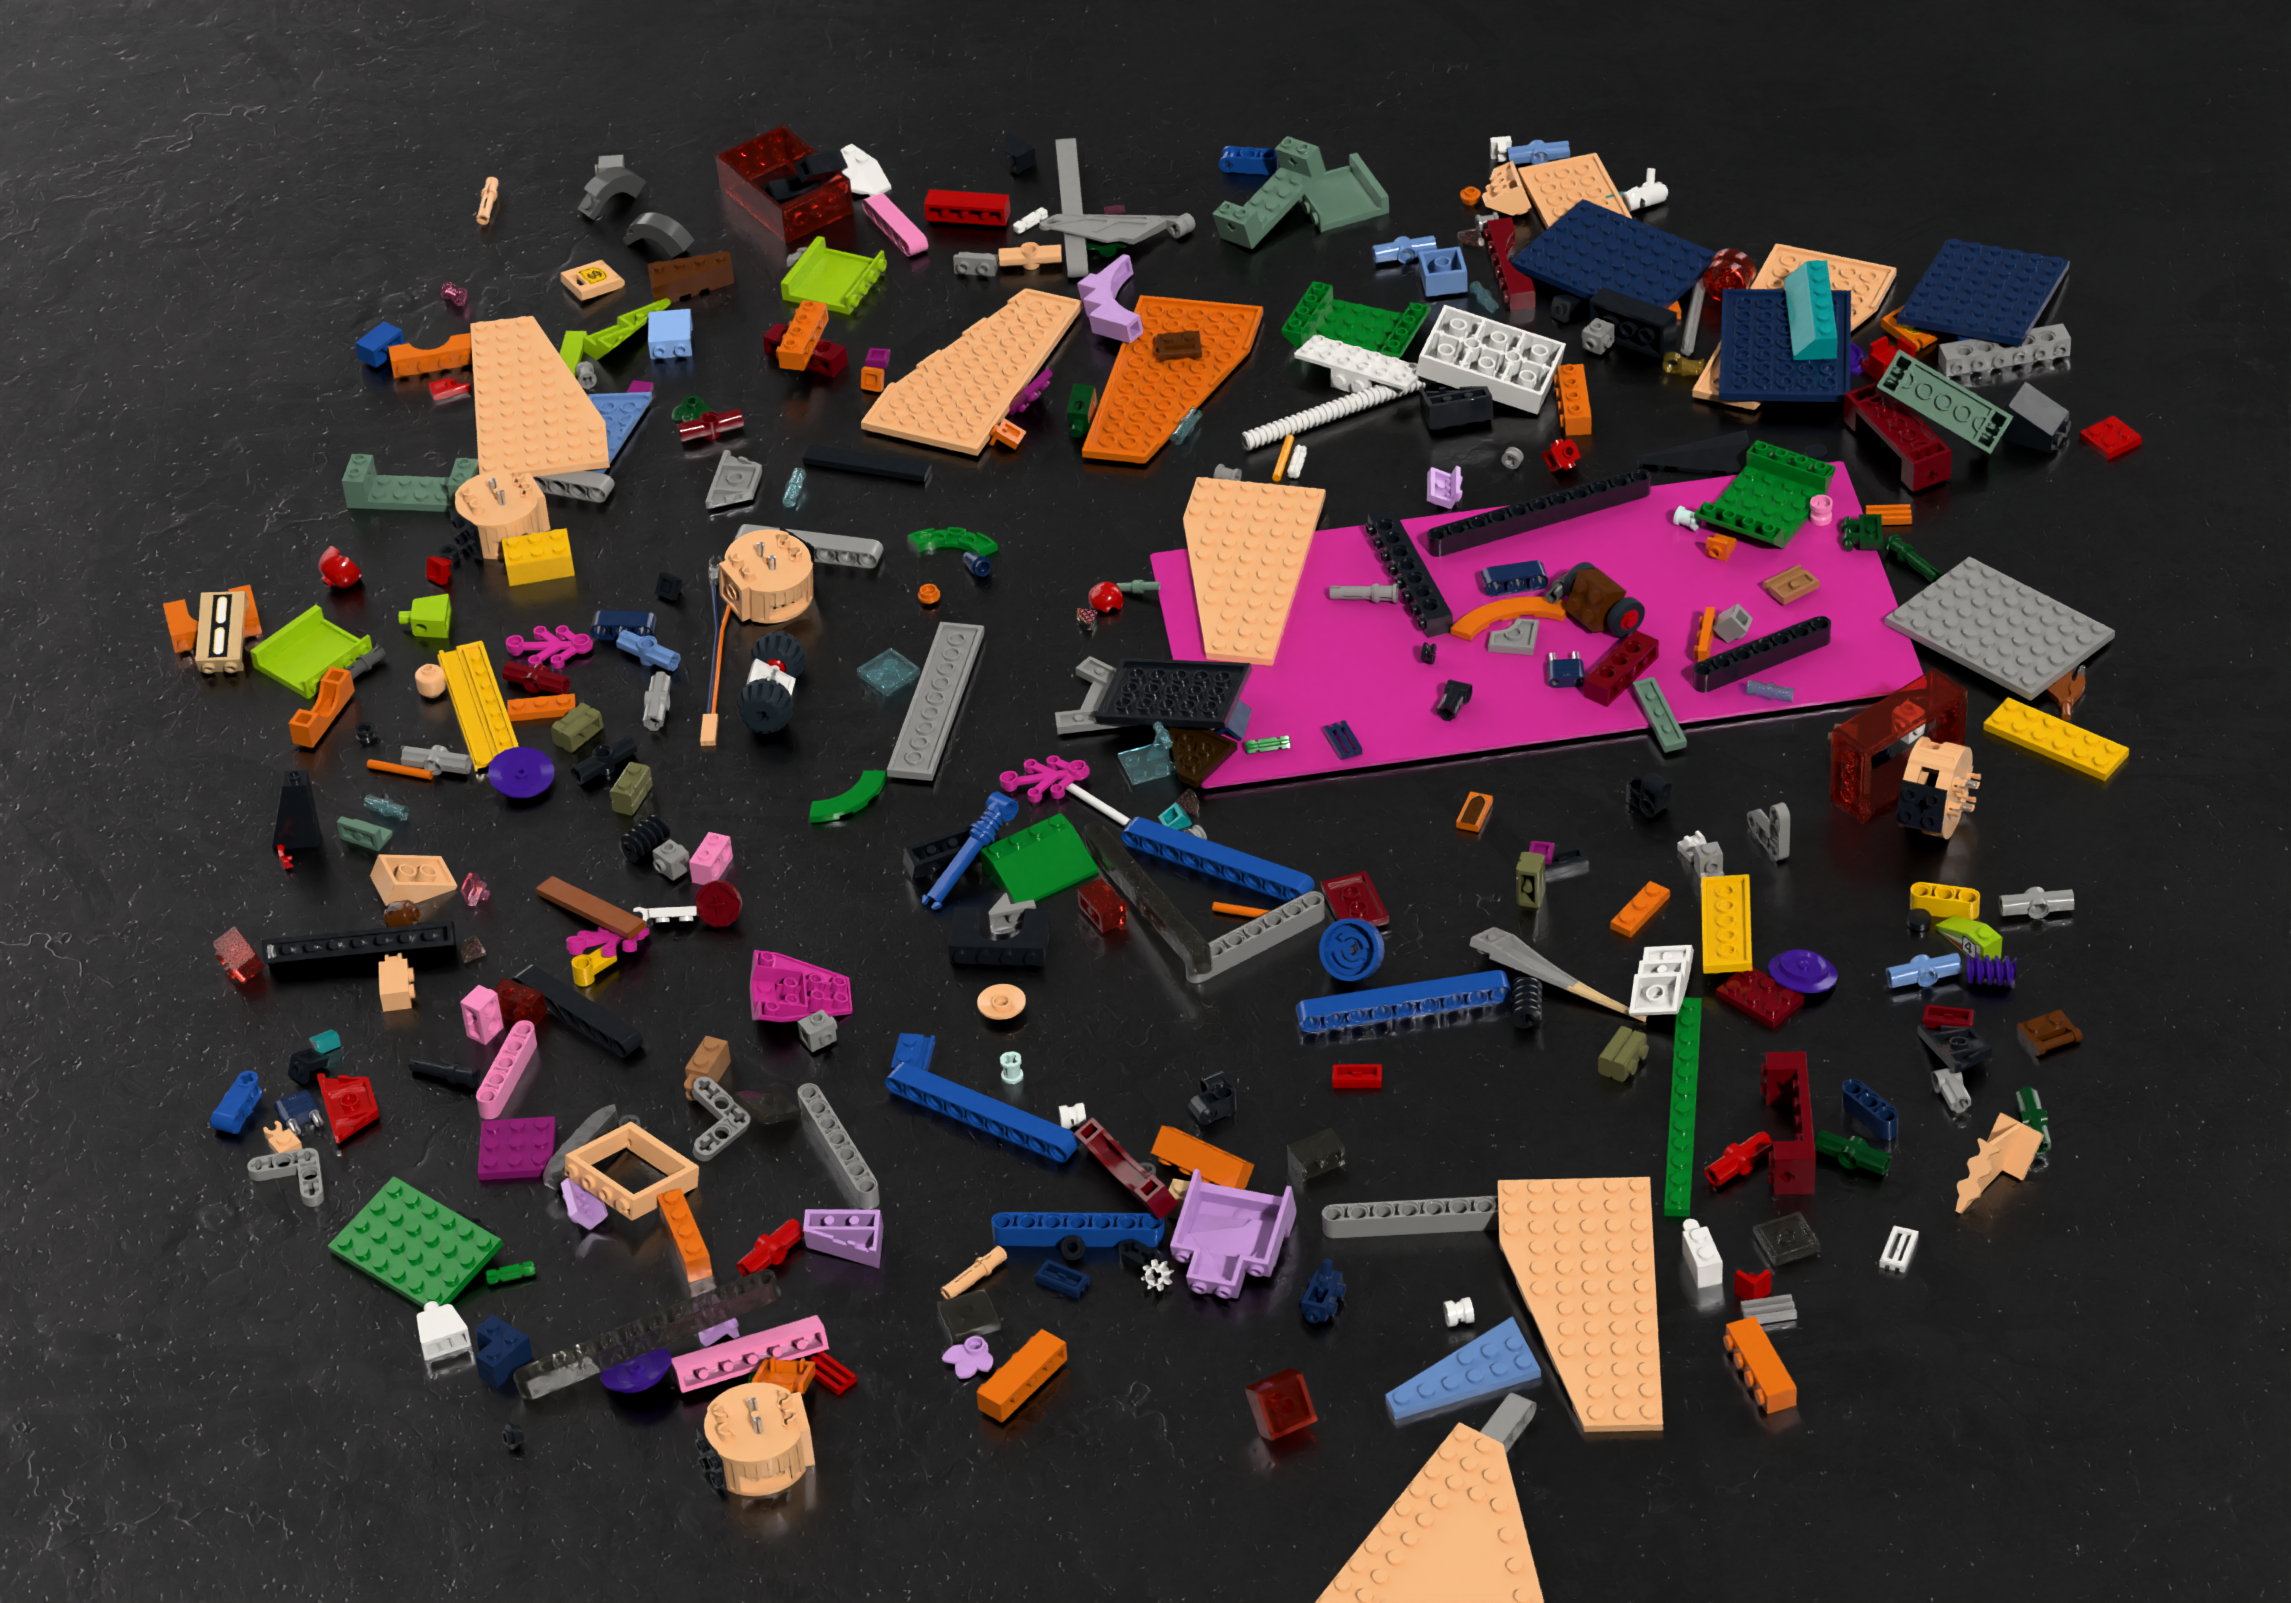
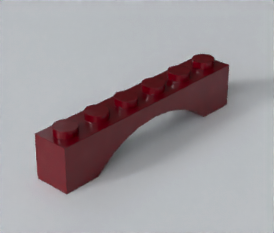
(1516, 287)
(1125, 1169)

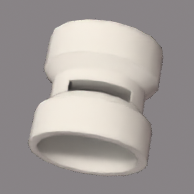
(1072, 1116)
(1461, 1311)

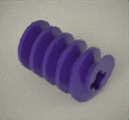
(1991, 970)

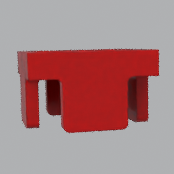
(1881, 356)

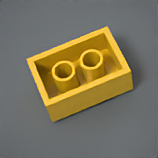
(538, 557)

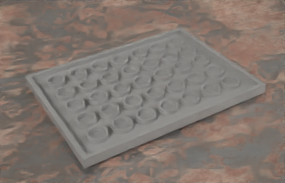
(2000, 628)

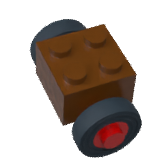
(1600, 601)

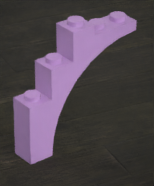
(1104, 312)

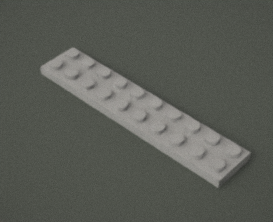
(935, 701)

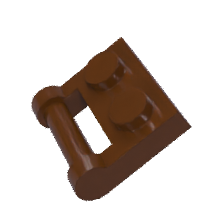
(1179, 345)
(2048, 1032)

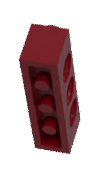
(826, 358)
(1621, 668)

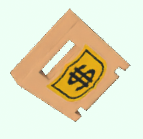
(596, 277)

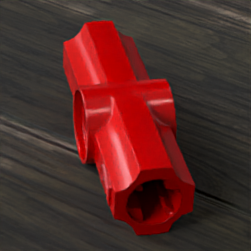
(1738, 1159)
(771, 1248)

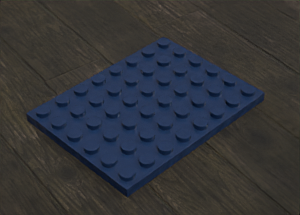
(1611, 251)
(1983, 292)
(1759, 353)

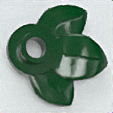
(1105, 249)
(689, 411)

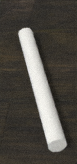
(1098, 804)

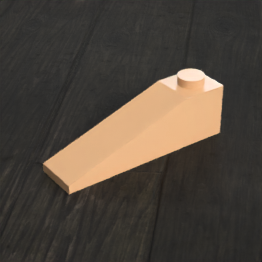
(1506, 191)

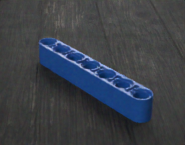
(1093, 1228)

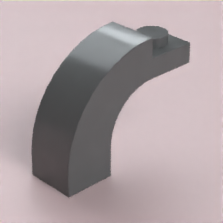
(607, 184)
(662, 229)

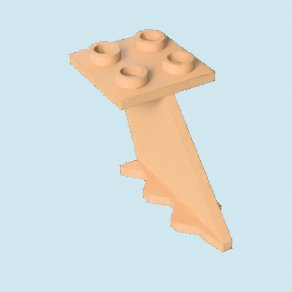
(2007, 1149)

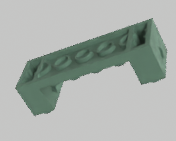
(1299, 169)
(1944, 402)
(372, 491)

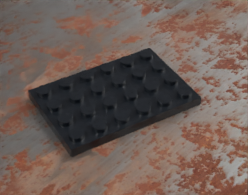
(1173, 693)

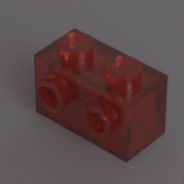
(1102, 905)
(238, 955)
(520, 1001)

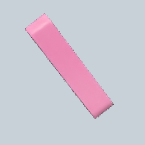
(895, 224)
(506, 1069)

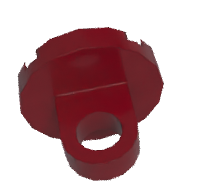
(718, 903)

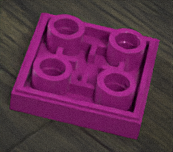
(1030, 393)

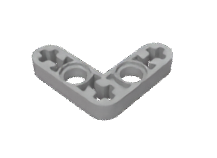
(1772, 832)
(725, 1117)
(302, 1168)

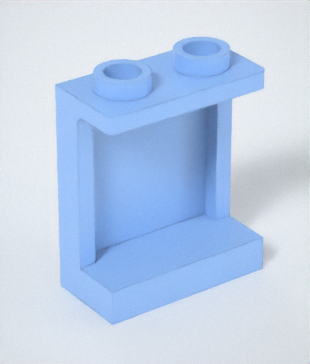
(670, 333)

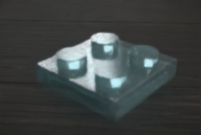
(888, 671)

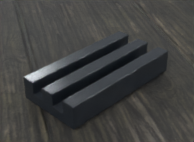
(1567, 861)

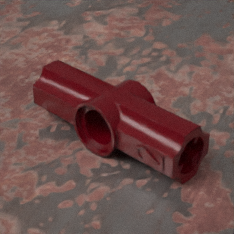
(710, 425)
(536, 678)

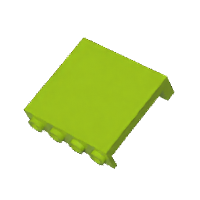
(831, 277)
(306, 650)

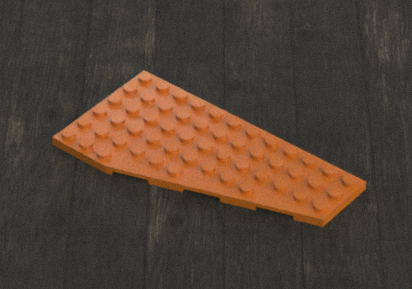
(1152, 395)

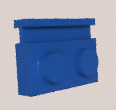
(914, 1050)

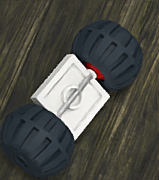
(766, 699)

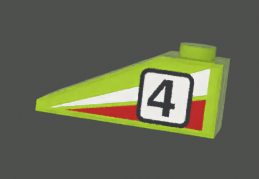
(1971, 937)

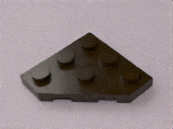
(1198, 753)

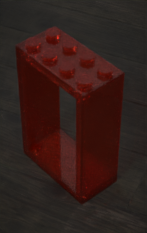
(794, 217)
(1926, 699)

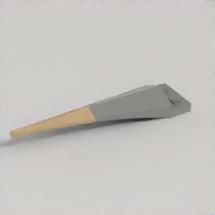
(1514, 954)

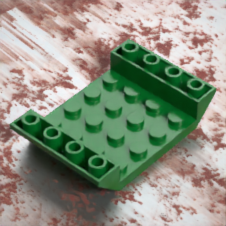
(1352, 323)
(1769, 495)

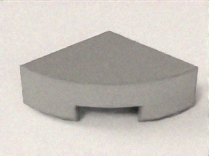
(792, 259)

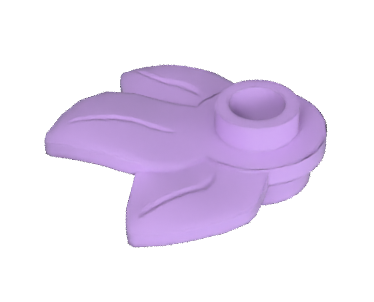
(969, 1357)

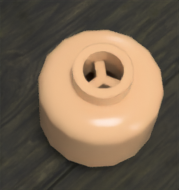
(430, 680)

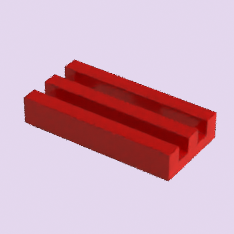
(1357, 1076)
(833, 1370)

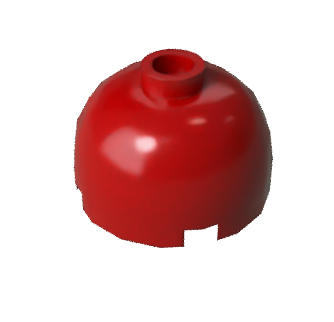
(338, 569)

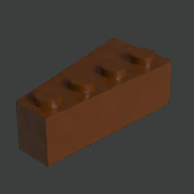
(690, 275)

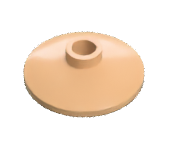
(1001, 1001)

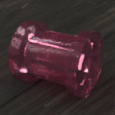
(456, 294)

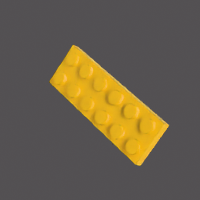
(2056, 739)
(1726, 924)

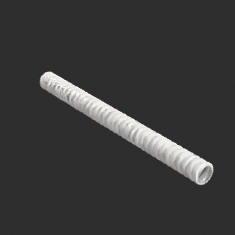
(1325, 413)

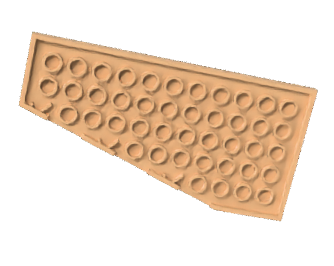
(1865, 280)
(971, 383)
(531, 404)
(1247, 562)
(1590, 1284)

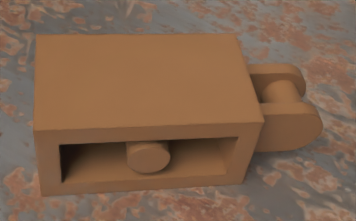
(709, 1061)

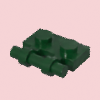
(1869, 533)

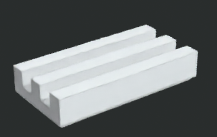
(1893, 1263)

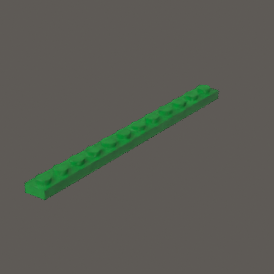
(1683, 1109)

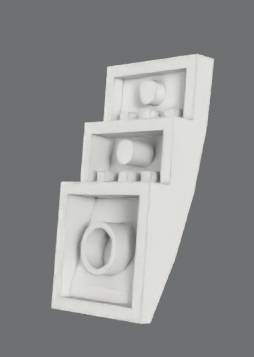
(1661, 980)

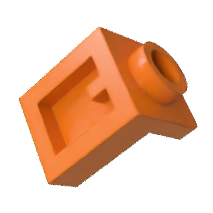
(1007, 433)
(1720, 546)

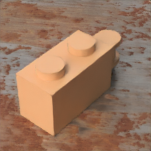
(395, 983)

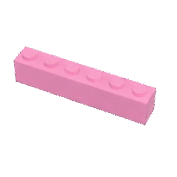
(747, 1353)

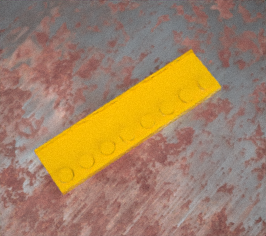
(477, 702)

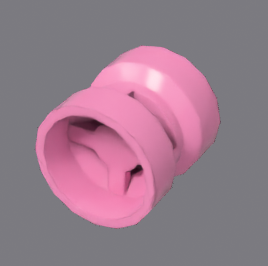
(1821, 510)

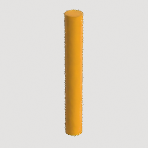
(1283, 458)

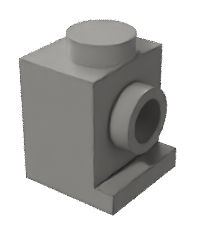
(1708, 860)

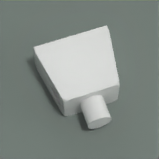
(441, 1330)

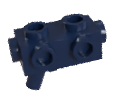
(1321, 1293)

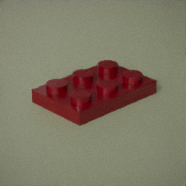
(1355, 898)
(1760, 997)

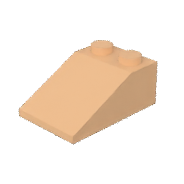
(411, 877)

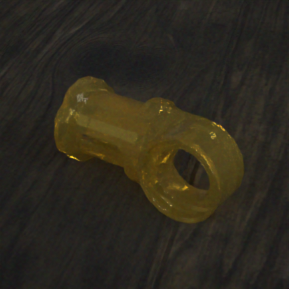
(1684, 366)

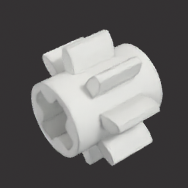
(1158, 1268)

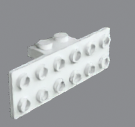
(1355, 367)

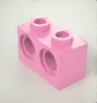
(711, 858)
(482, 1014)

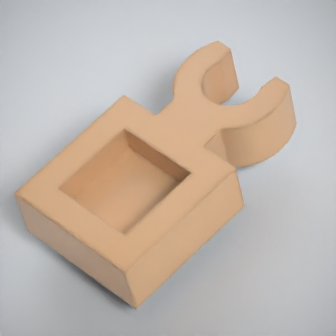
(281, 1140)

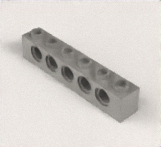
(1982, 354)

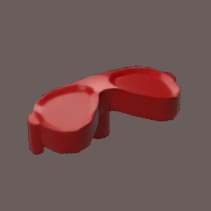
(284, 860)

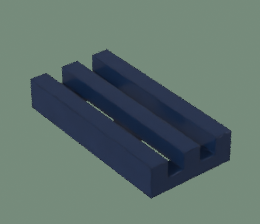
(1329, 732)
(1060, 1281)

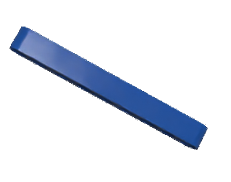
(1216, 859)
(1403, 1001)
(982, 1112)

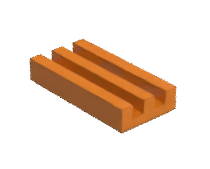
(1892, 514)

